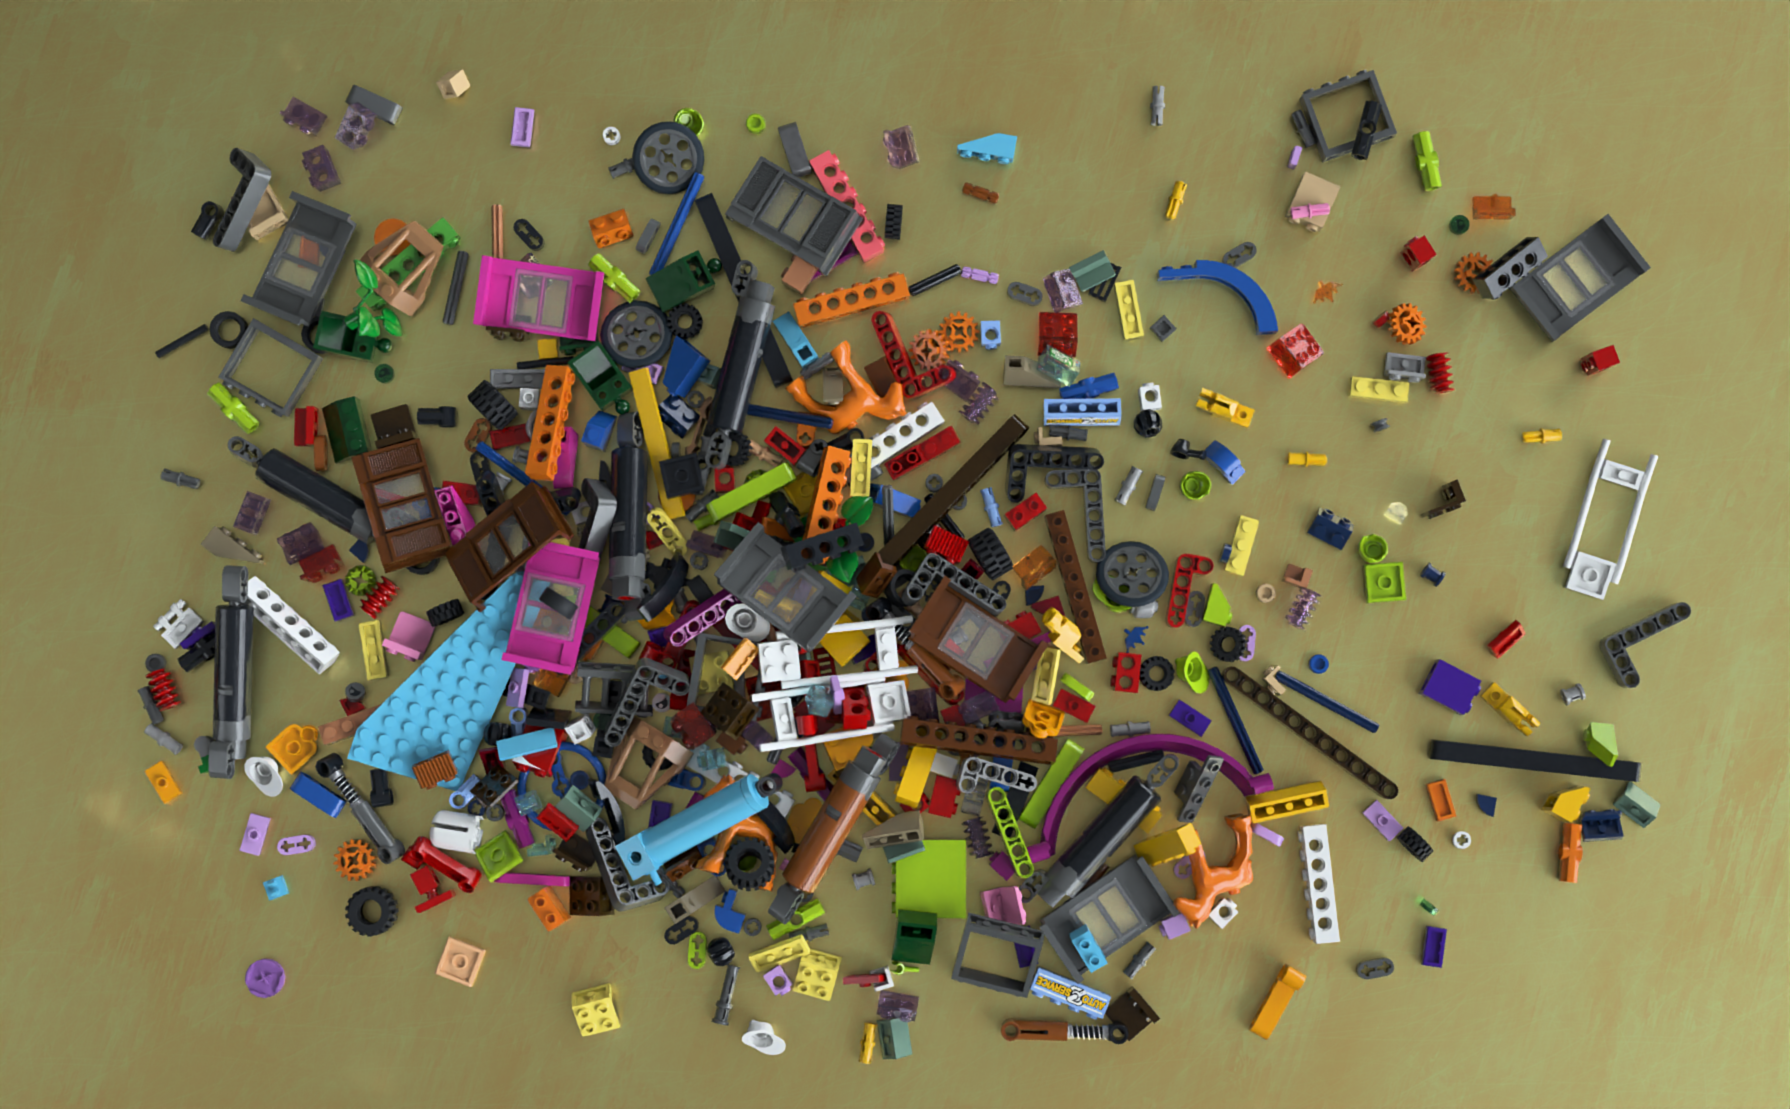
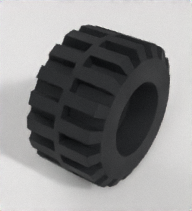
(492, 405)
(990, 553)
(745, 849)
(356, 916)

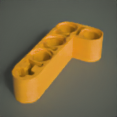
(1276, 1001)

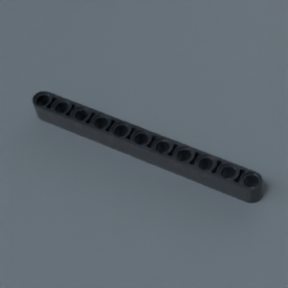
(730, 258)
(1534, 760)

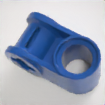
(684, 780)

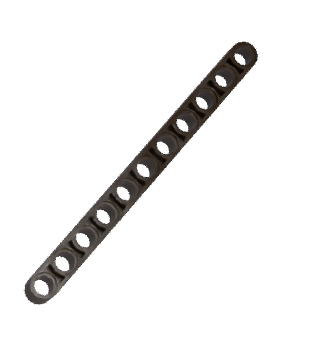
(953, 491)
(1315, 740)

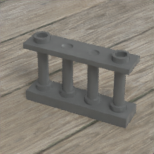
(606, 672)

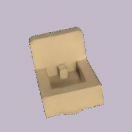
(1049, 441)
(1272, 684)

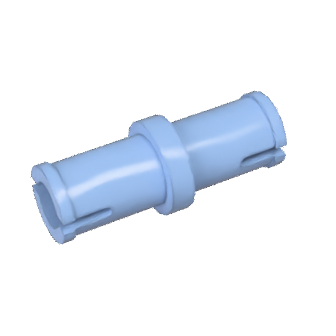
(991, 507)

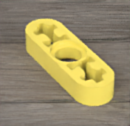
(654, 523)

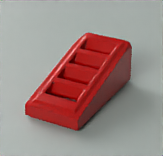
(820, 651)

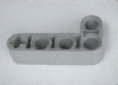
(998, 776)

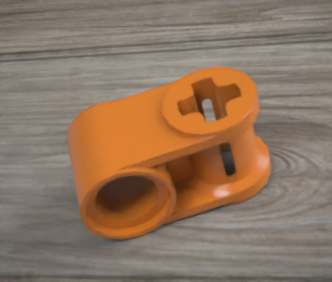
(805, 430)

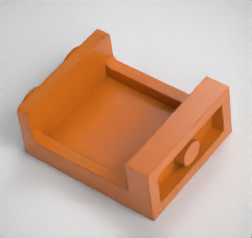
(549, 908)

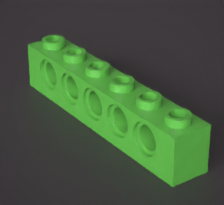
(411, 254)

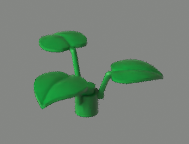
(361, 316)
(854, 510)

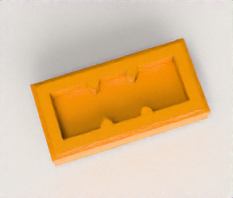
(740, 658)
(163, 782)

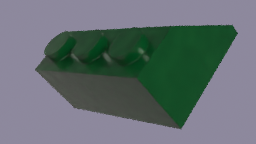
(346, 429)

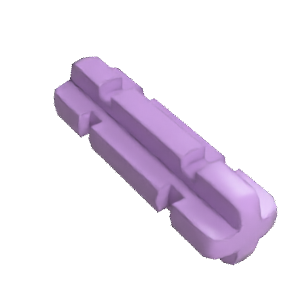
(979, 275)

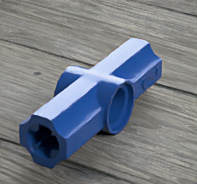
(1090, 387)

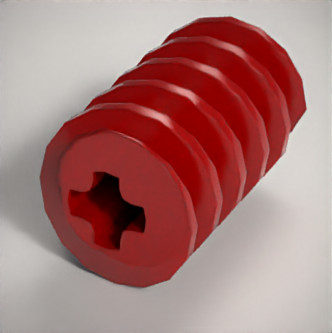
(1439, 373)
(379, 596)
(163, 689)

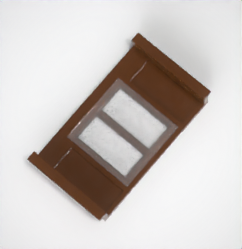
(401, 505)
(506, 541)
(975, 643)

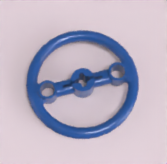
(557, 768)

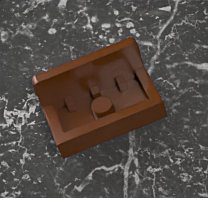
(682, 864)

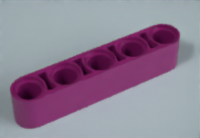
(697, 615)

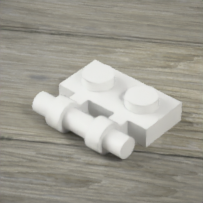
(182, 627)

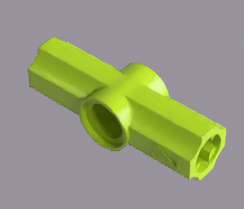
(1427, 161)
(614, 278)
(233, 408)
(806, 912)

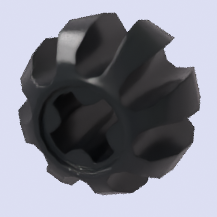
(1148, 423)
(497, 731)
(720, 951)

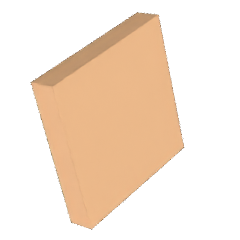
(460, 961)

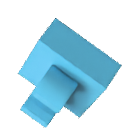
(276, 887)

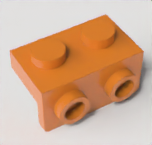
(611, 228)

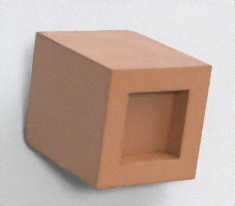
(1297, 576)

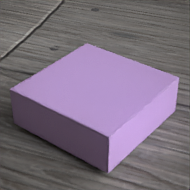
(1294, 157)

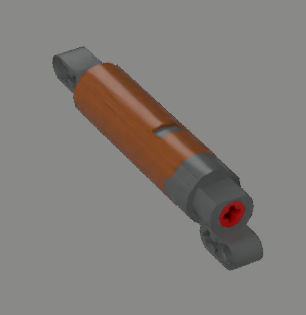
(832, 825)

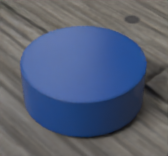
(1318, 664)

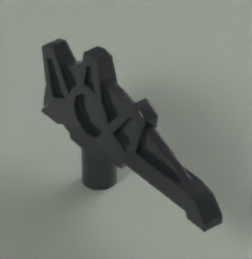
(657, 573)

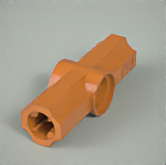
(1570, 852)

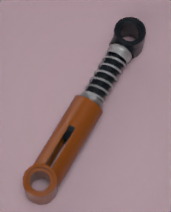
(948, 684)
(1061, 1031)

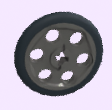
(650, 137)
(643, 310)
(1133, 597)

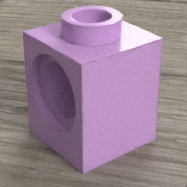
(1174, 926)
(774, 972)

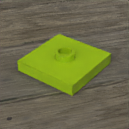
(1384, 582)
(498, 856)

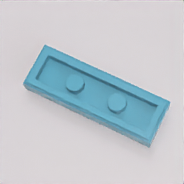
(526, 744)

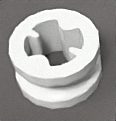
(608, 140)
(1457, 835)

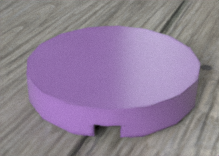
(265, 978)

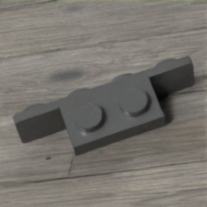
(1195, 786)

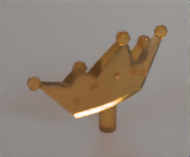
(1326, 291)

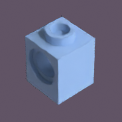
(993, 326)

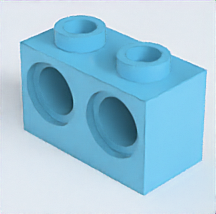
(1088, 948)

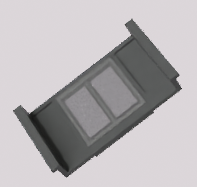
(794, 215)
(303, 261)
(1580, 277)
(794, 602)
(1114, 910)

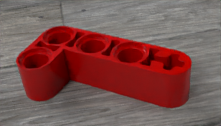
(1187, 573)

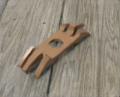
(704, 410)

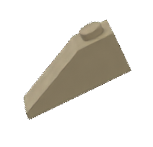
(900, 829)

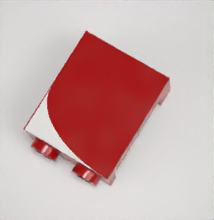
(541, 761)

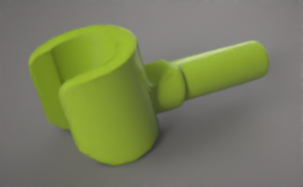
(901, 968)

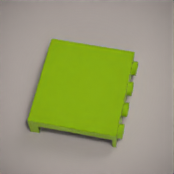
(932, 880)

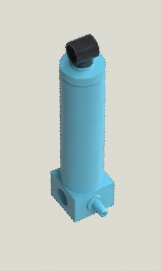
(658, 844)

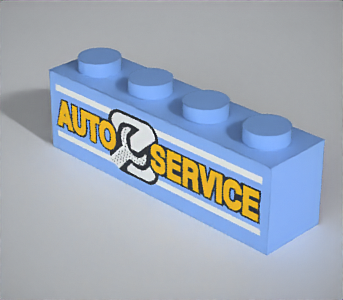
(1082, 412)
(1067, 991)

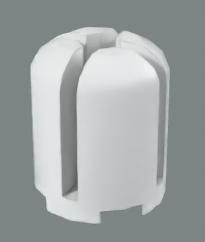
(456, 831)

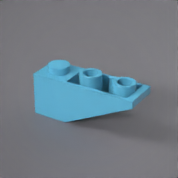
(995, 147)
(795, 340)

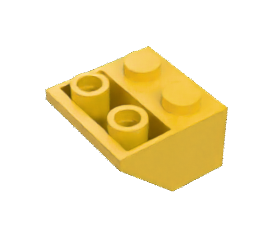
(1566, 803)

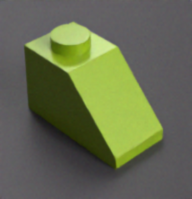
(1216, 608)
(1602, 742)

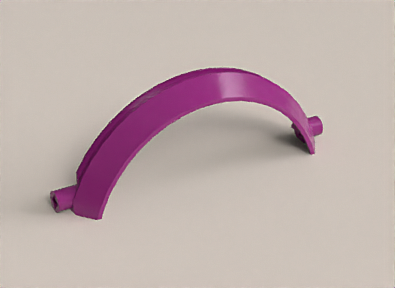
(1143, 743)

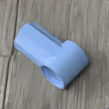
(518, 726)
(465, 792)

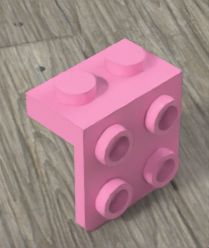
(409, 637)
(1004, 904)

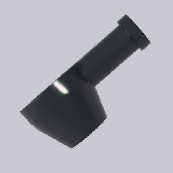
(1182, 450)

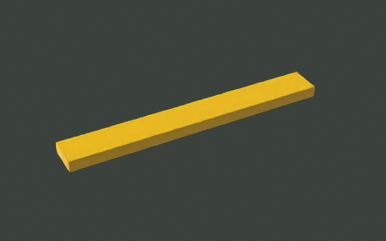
(654, 436)

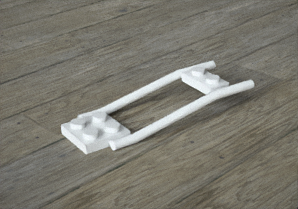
(1589, 573)
(781, 660)
(886, 701)

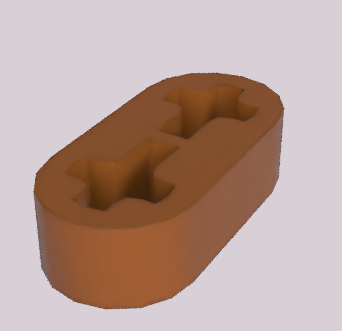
(473, 433)
(320, 453)

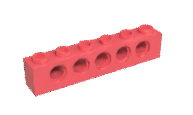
(828, 161)

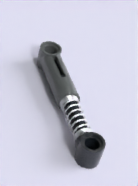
(388, 847)

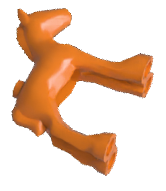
(855, 402)
(750, 827)
(1218, 879)

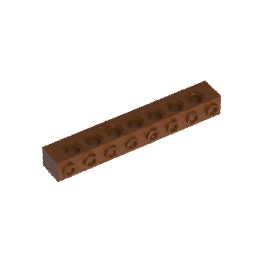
(1075, 586)
(949, 743)

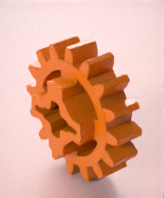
(1472, 265)
(1406, 324)
(964, 326)
(929, 342)
(361, 865)

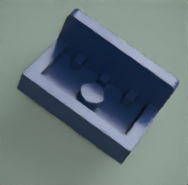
(678, 415)
(1331, 528)
(1601, 825)

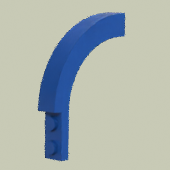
(1243, 285)

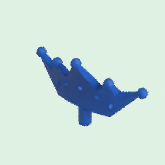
(1134, 637)

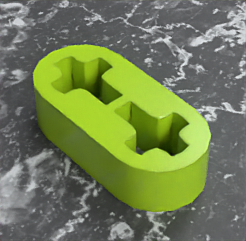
(1077, 687)
(702, 950)

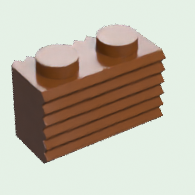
(435, 769)

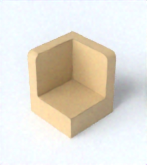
(453, 84)

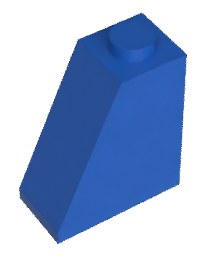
(683, 367)
(599, 431)
(902, 503)

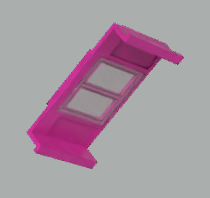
(538, 298)
(538, 632)

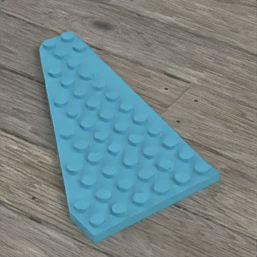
(446, 697)

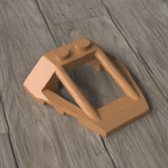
(388, 289)
(658, 742)

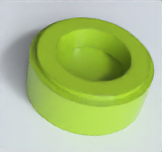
(755, 123)

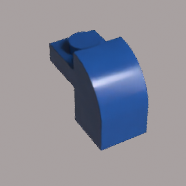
(1224, 461)
(728, 917)

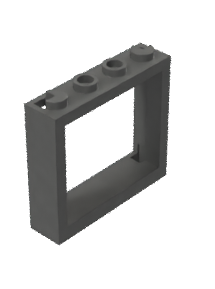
(1329, 154)
(239, 353)
(698, 665)
(1004, 931)

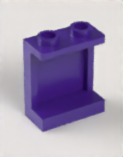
(1450, 687)

